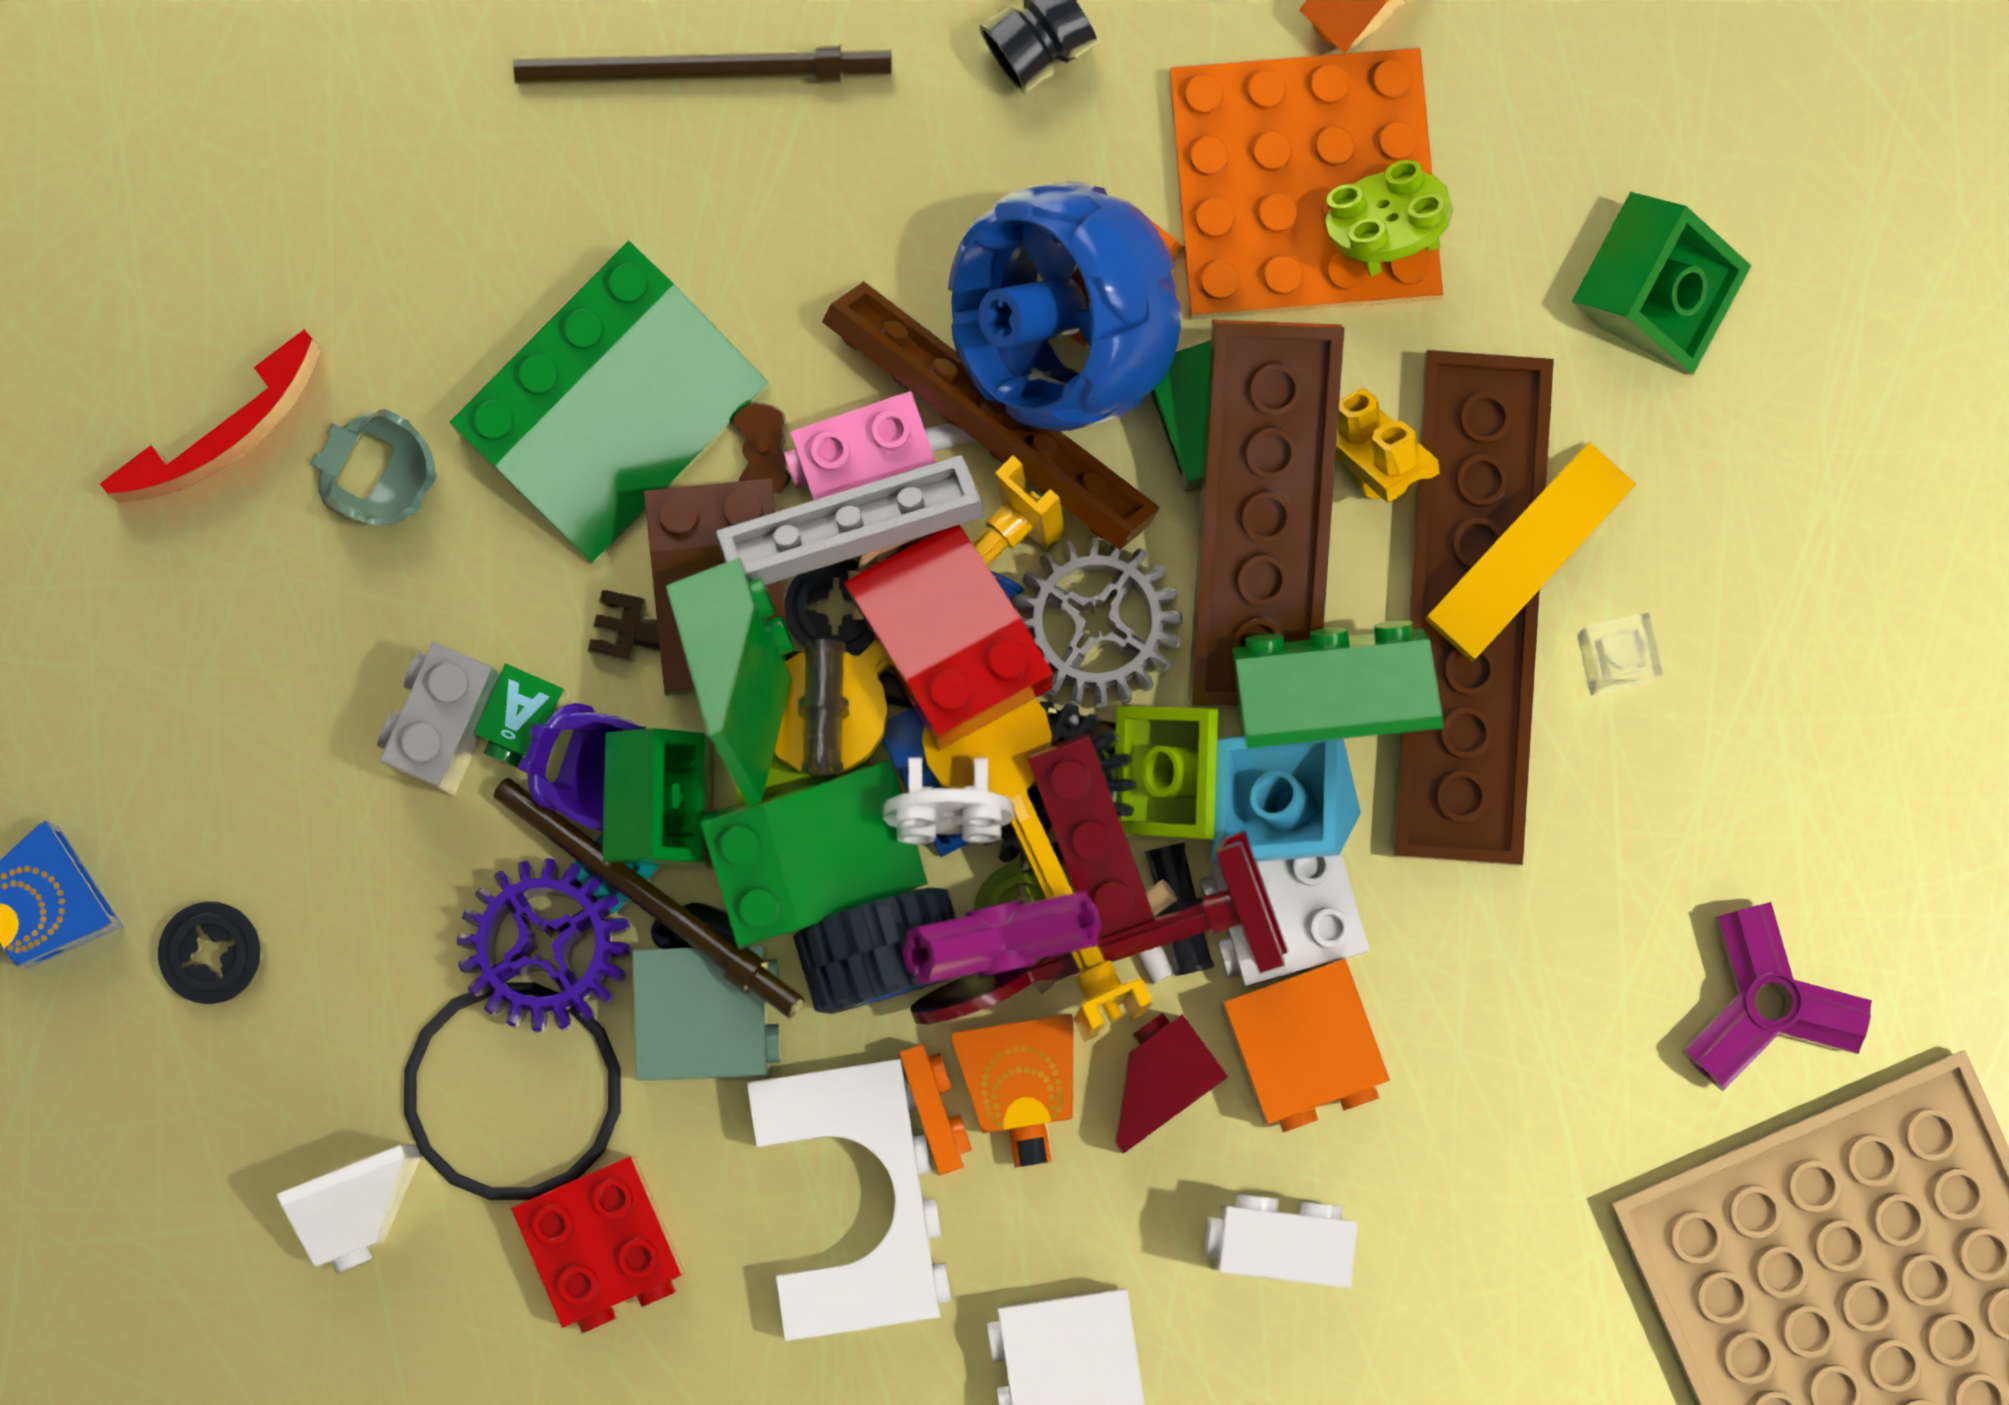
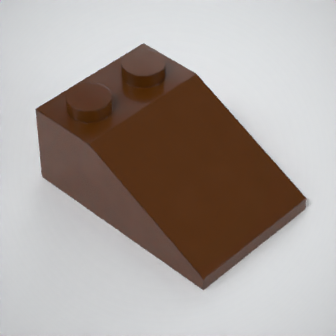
(685, 542)

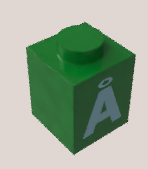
(512, 709)

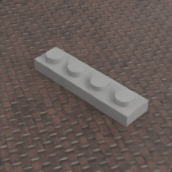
(854, 521)

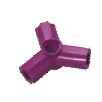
(1001, 938)
(1809, 1013)

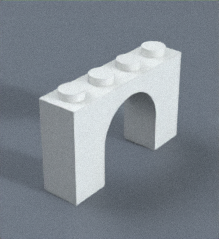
(898, 1276)

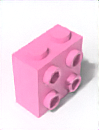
(859, 447)

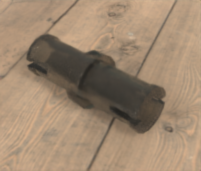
(823, 707)

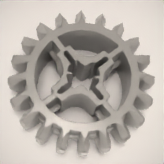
(1120, 639)

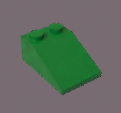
(736, 666)
(810, 853)

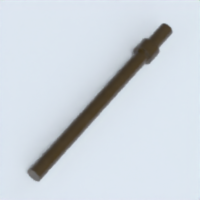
(826, 63)
(741, 967)

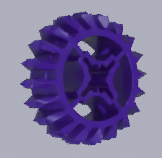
(517, 960)

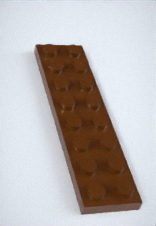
(1469, 781)

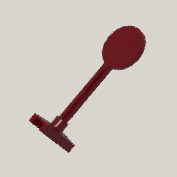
(1242, 904)

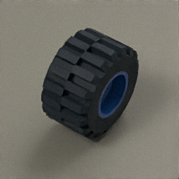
(859, 952)

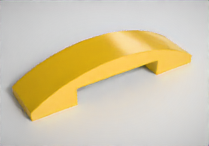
(1530, 552)

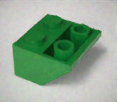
(656, 797)

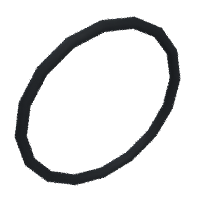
(474, 1186)

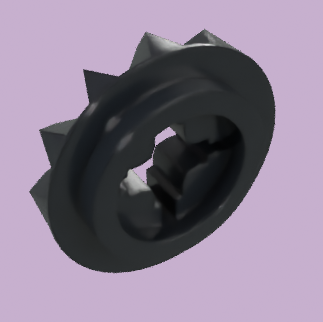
(815, 588)
(182, 942)

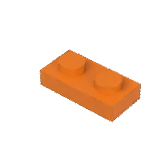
(944, 1134)

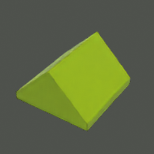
(1172, 767)

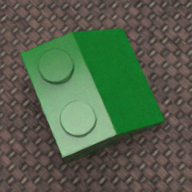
(1662, 281)

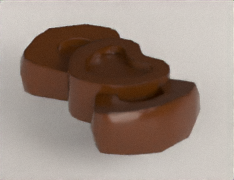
(763, 444)

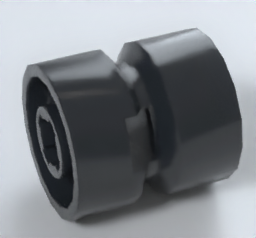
(1034, 37)

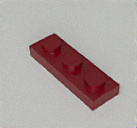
(1091, 833)

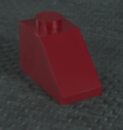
(1163, 1078)

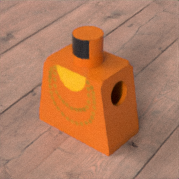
(1020, 1080)

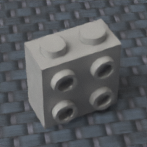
(438, 722)

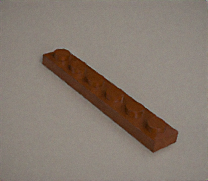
(935, 374)

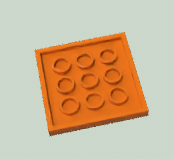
(1255, 172)

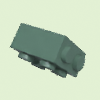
(697, 1021)

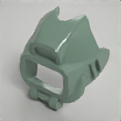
(403, 481)

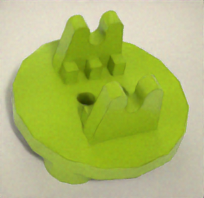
(1388, 215)

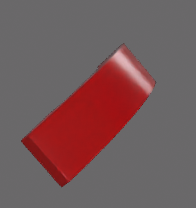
(152, 476)

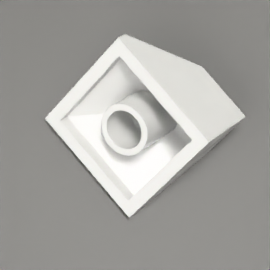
(350, 1207)

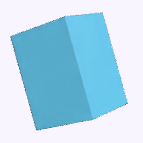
(1285, 797)

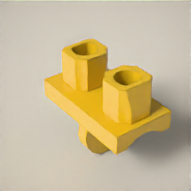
(1379, 449)

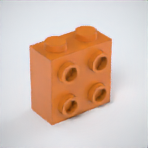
(1306, 1045)

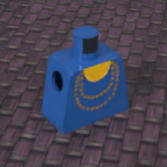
(49, 899)

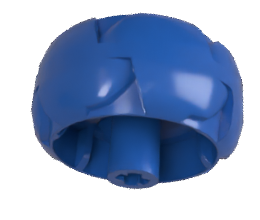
(1008, 316)

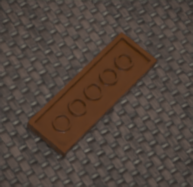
(1263, 492)

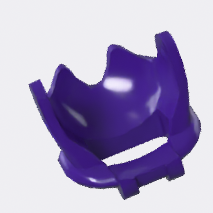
(580, 781)

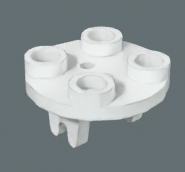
(948, 811)

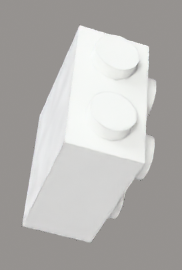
(1312, 909)
(1280, 1245)
(1068, 1351)

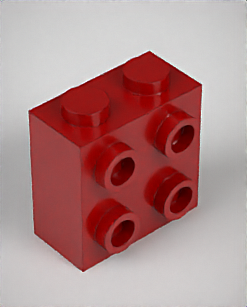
(599, 1244)

